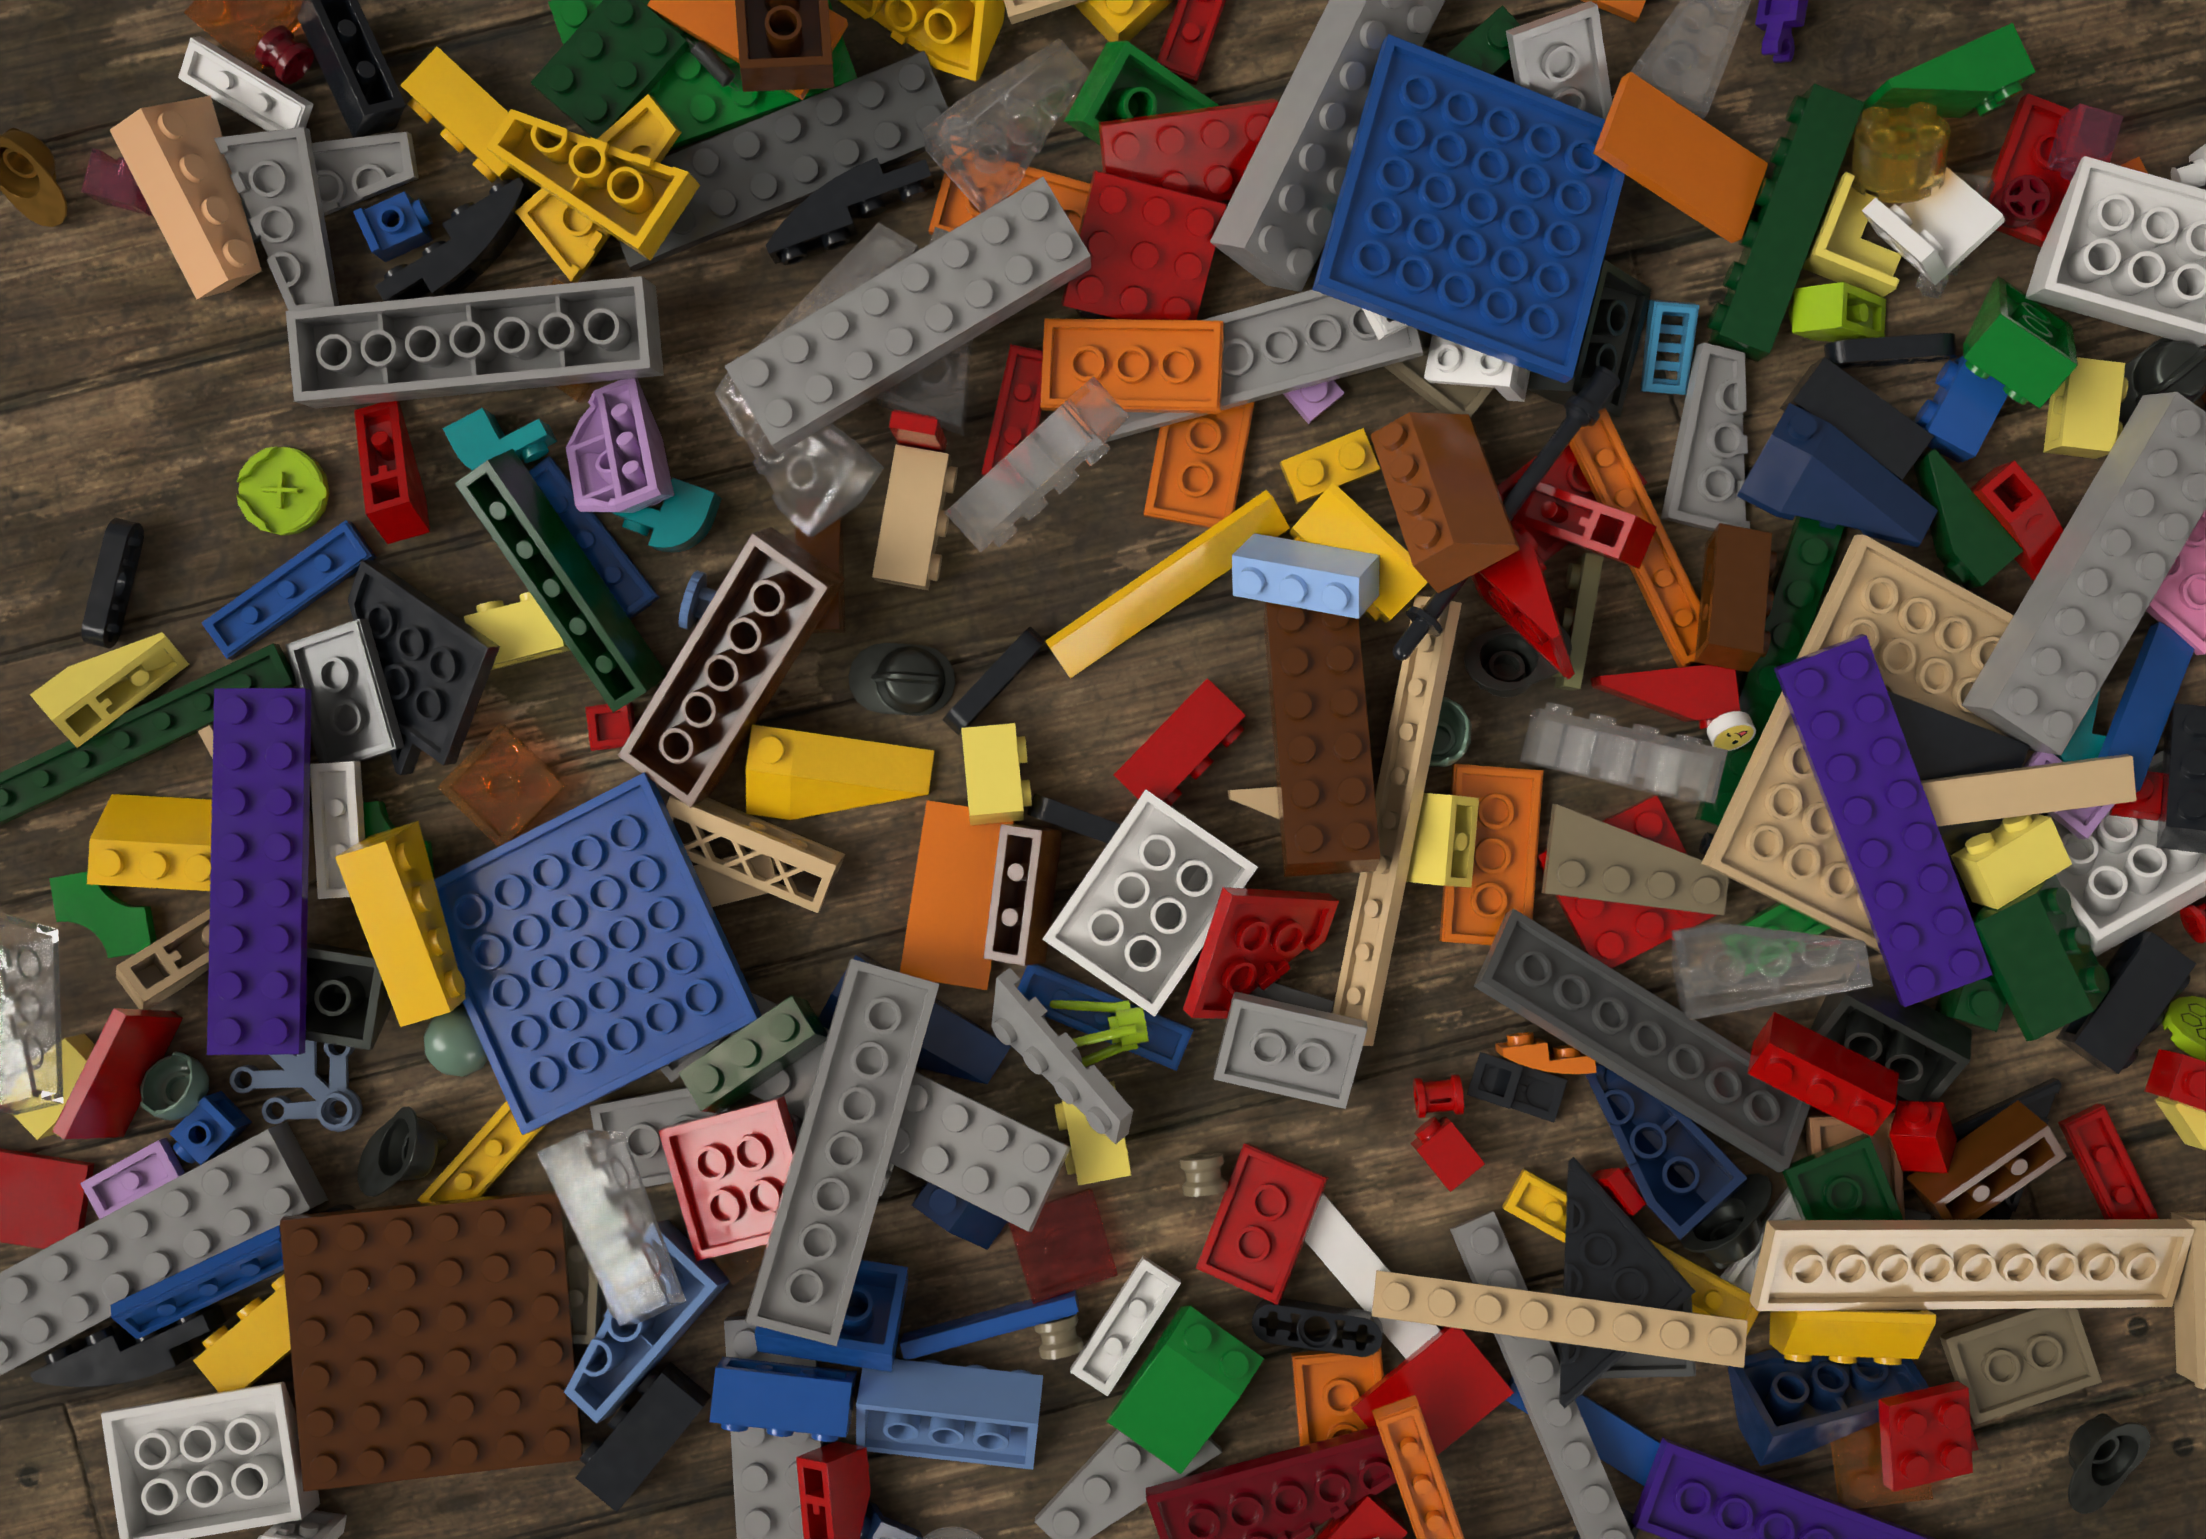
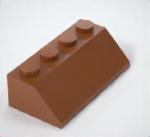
(1444, 496)

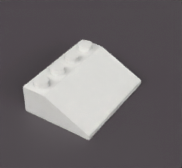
(2127, 252)
(2124, 881)
(1148, 902)
(206, 1464)

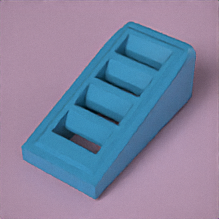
(1654, 327)

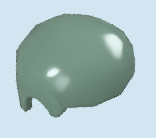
(1452, 735)
(454, 1044)
(174, 1086)

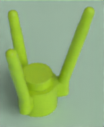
(1125, 1028)

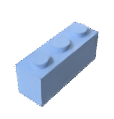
(1306, 575)

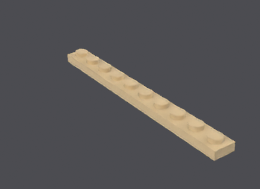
(1397, 812)

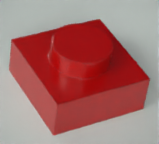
(2148, 800)

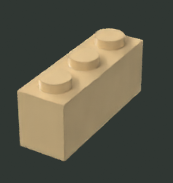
(914, 517)

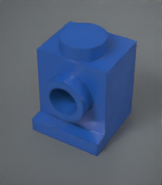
(405, 236)
(222, 1124)

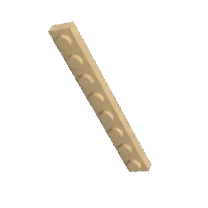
(1560, 1318)

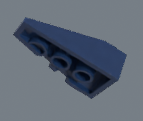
(1828, 478)
(951, 1041)
(1668, 1154)
(1804, 1405)

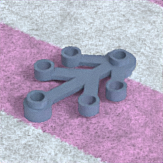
(301, 1071)

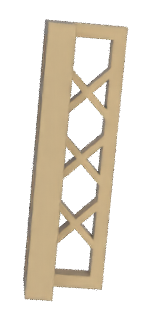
(762, 839)

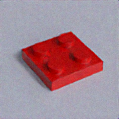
(1925, 1436)

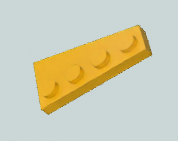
(567, 234)

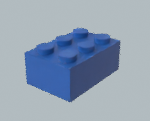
(868, 1329)

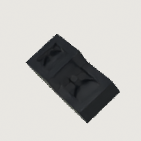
(1517, 1087)

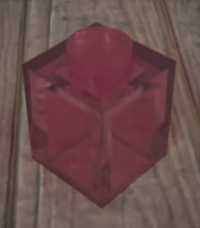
(2083, 133)

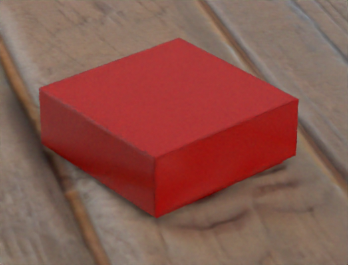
(609, 729)

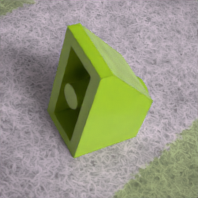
(1837, 313)

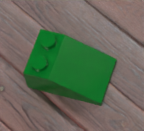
(1964, 79)
(1129, 86)
(2020, 345)
(1184, 1388)

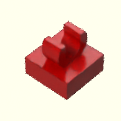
(1621, 1188)

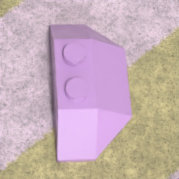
(618, 453)

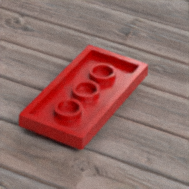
(1188, 149)

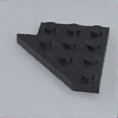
(429, 662)

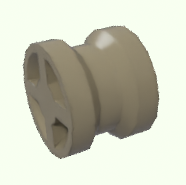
(1203, 1174)
(1059, 1338)

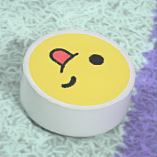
(1731, 730)

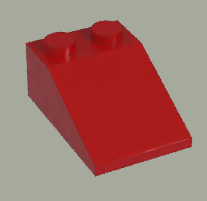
(1522, 598)

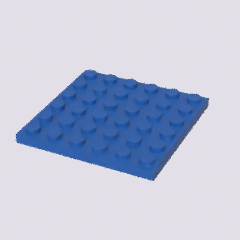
(1472, 211)
(590, 954)

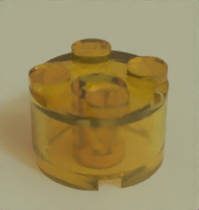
(1900, 152)

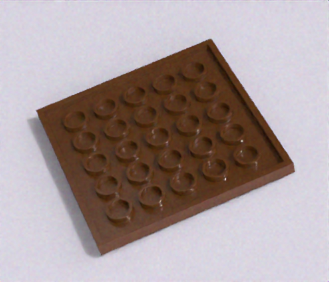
(431, 1339)

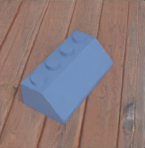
(950, 1413)

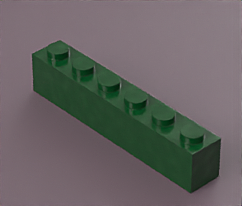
(1785, 221)
(561, 579)

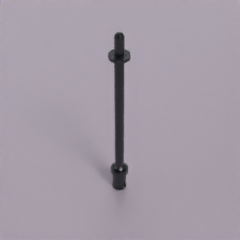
(1580, 412)

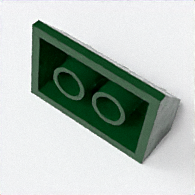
(2042, 959)

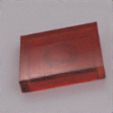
(1064, 1247)

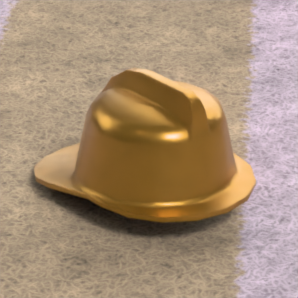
(30, 178)

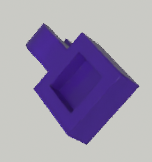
(1778, 19)

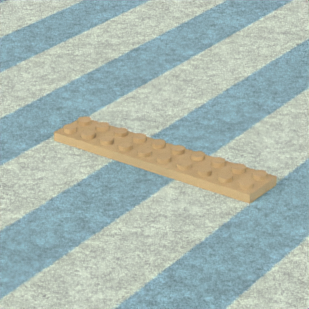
(1969, 1264)

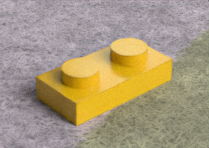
(1335, 461)

